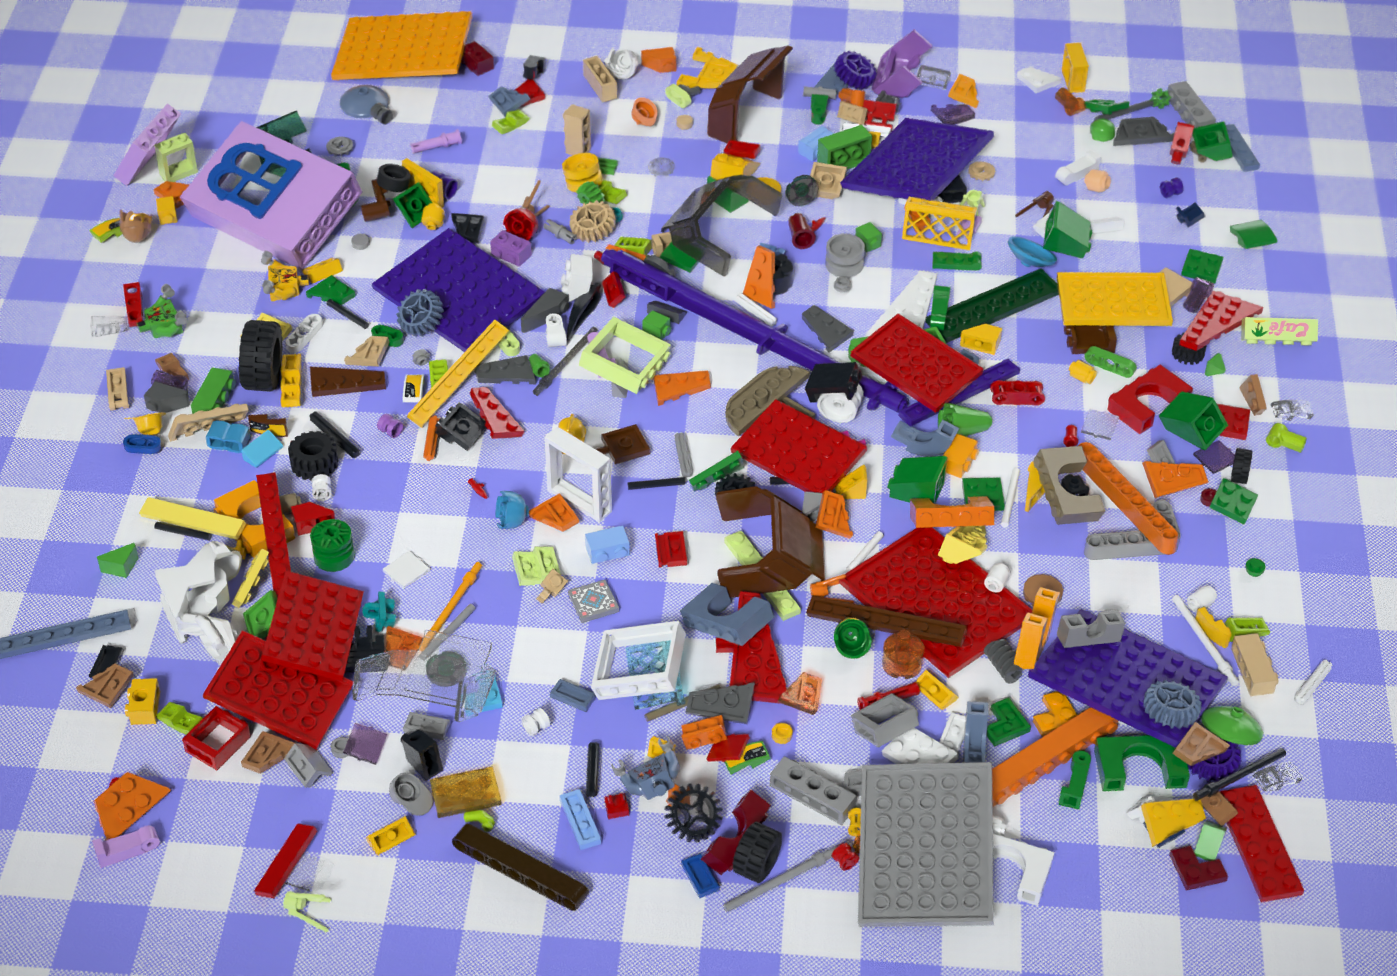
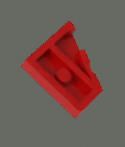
(533, 91)

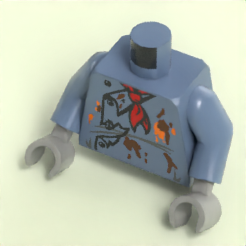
(653, 776)

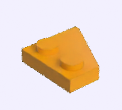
(964, 91)

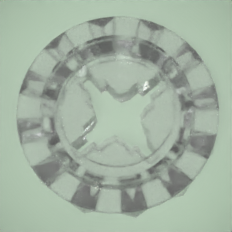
(667, 164)

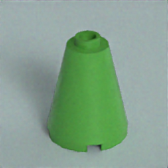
(966, 419)

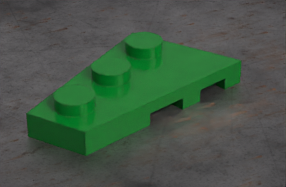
(726, 466)

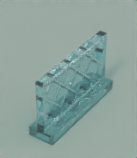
(646, 650)

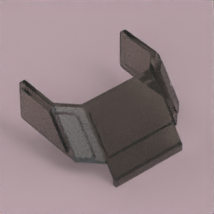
(685, 226)

